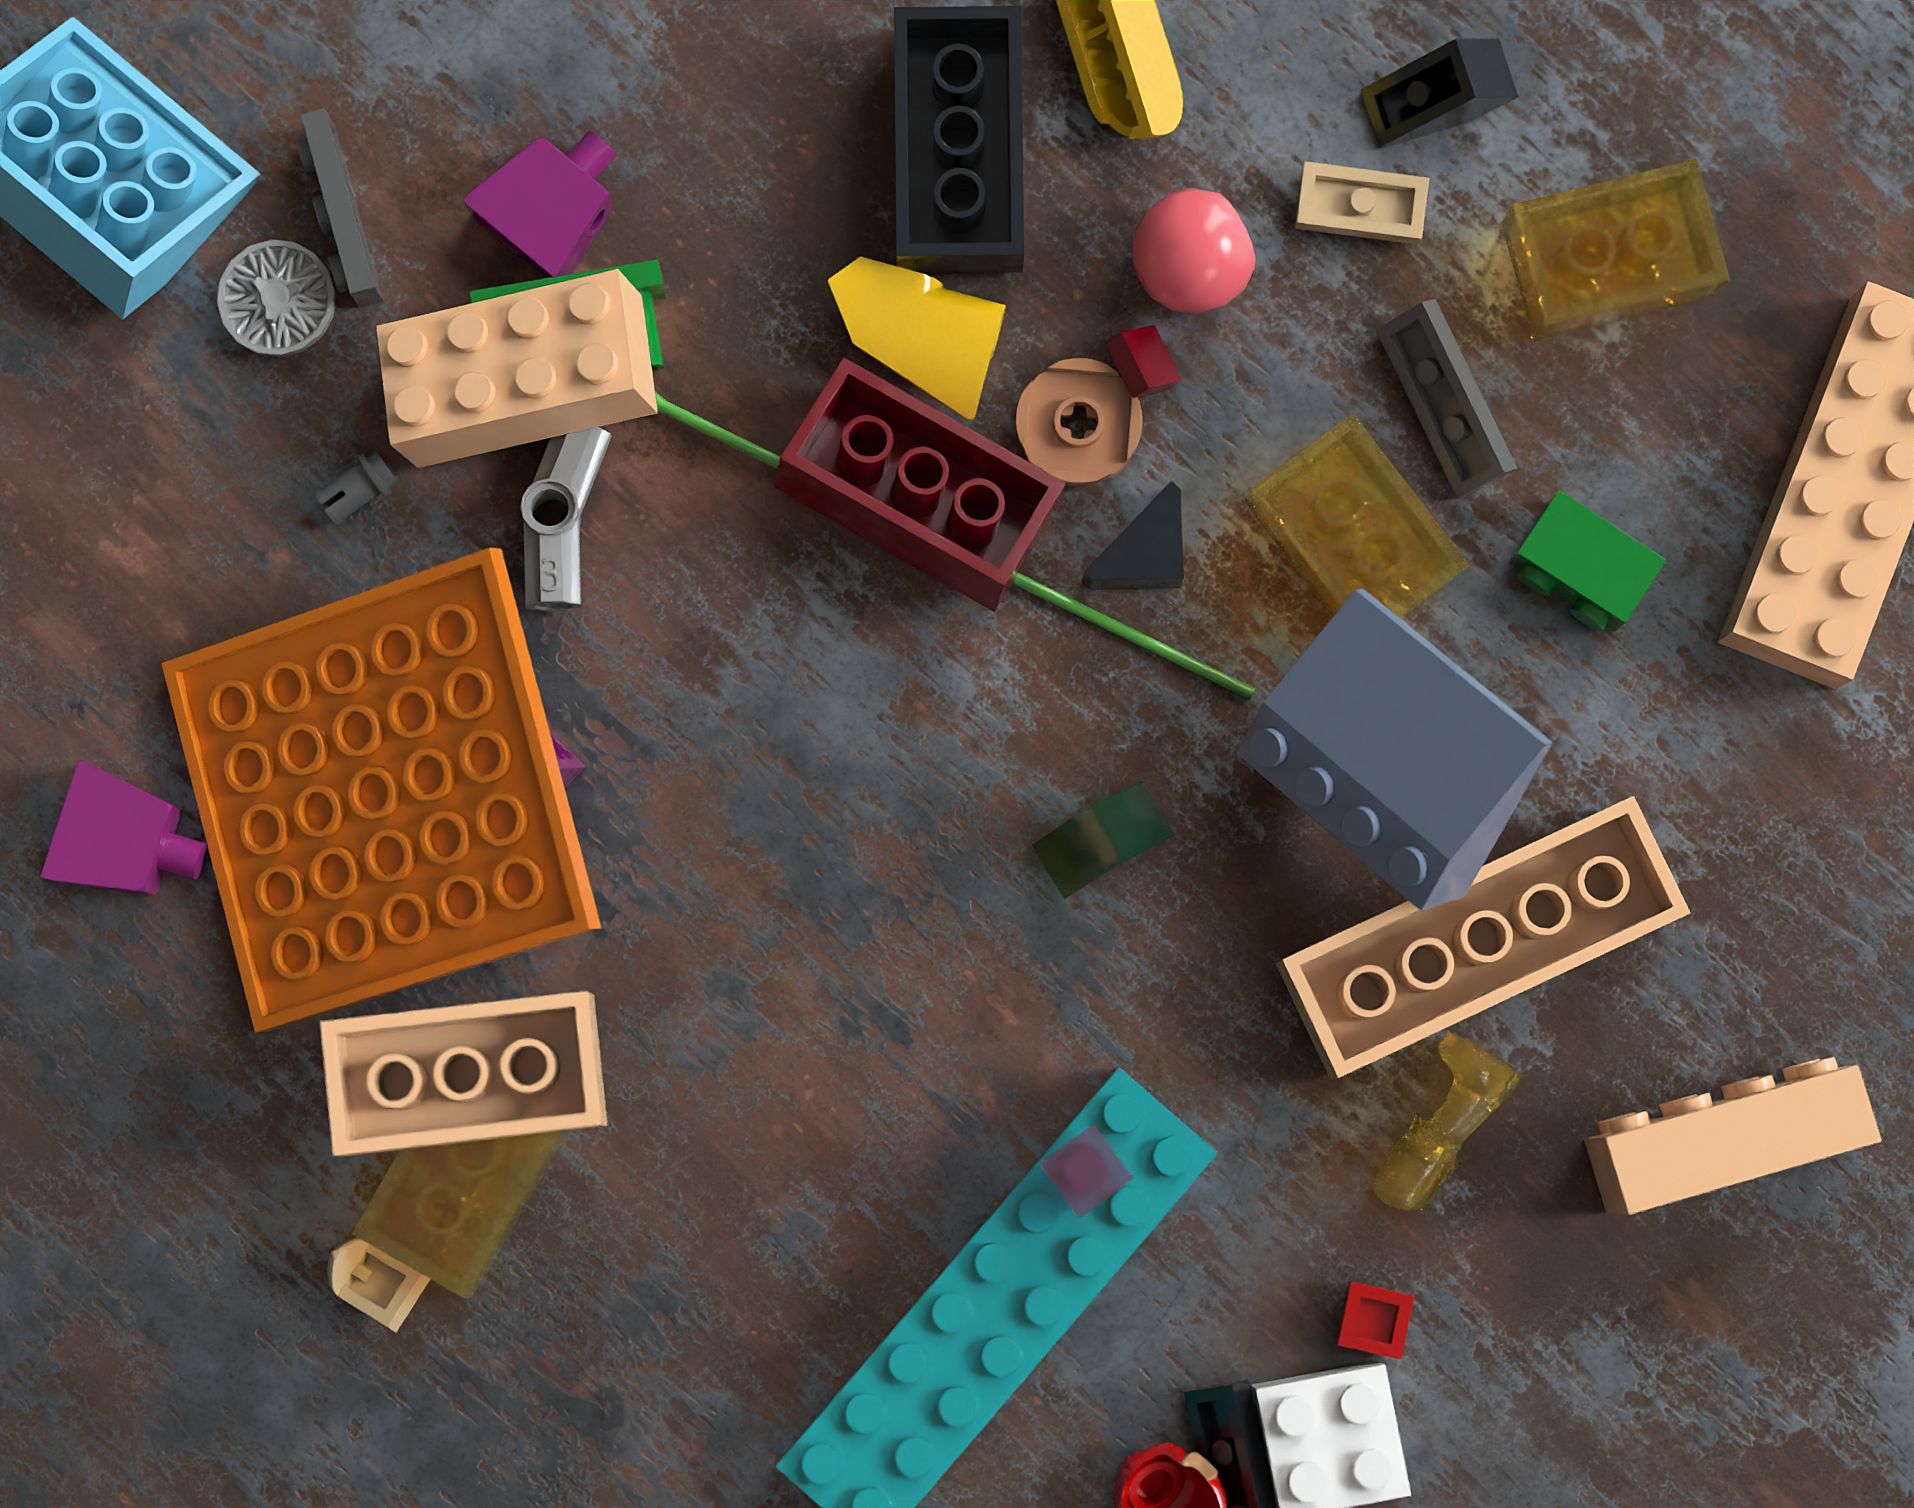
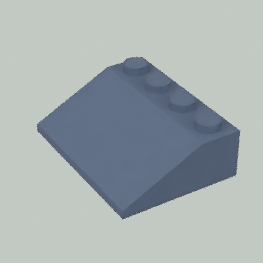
(1395, 752)

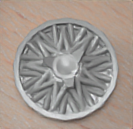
(276, 298)

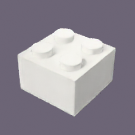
(1331, 1438)

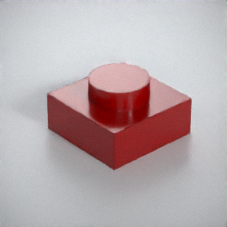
(1374, 1320)

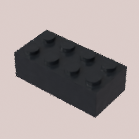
(959, 139)

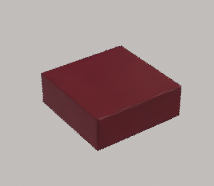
(1143, 361)

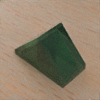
(1102, 839)

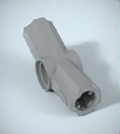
(554, 551)

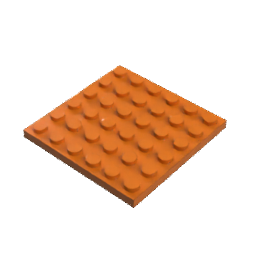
(380, 792)

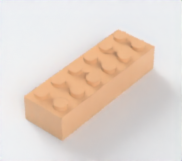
(1838, 504)
(1511, 931)

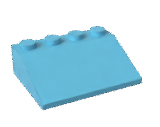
(108, 168)

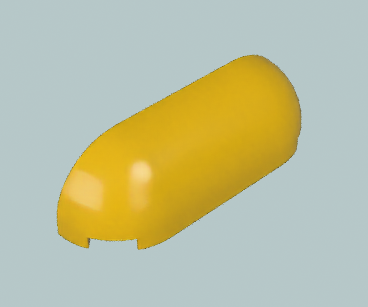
(1124, 65)

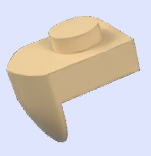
(374, 1282)

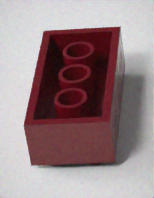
(918, 484)

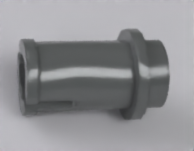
(359, 485)

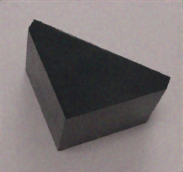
(1146, 552)

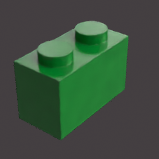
(1586, 563)

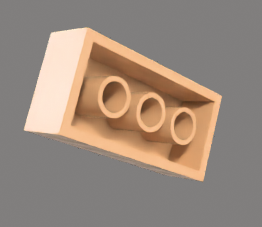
(516, 369)
(463, 1074)
(1733, 1139)

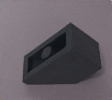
(1439, 91)

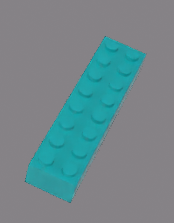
(993, 1313)

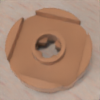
(1106, 400)

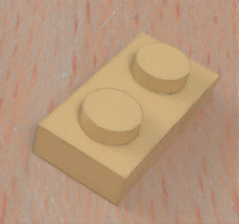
(1362, 203)

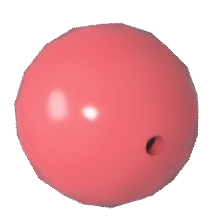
(1192, 252)

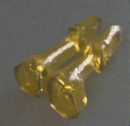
(1429, 1148)

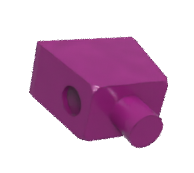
(546, 203)
(118, 837)

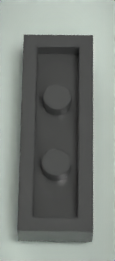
(338, 209)
(1446, 398)

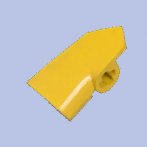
(920, 329)

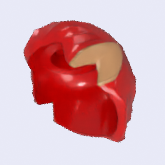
(1167, 1479)

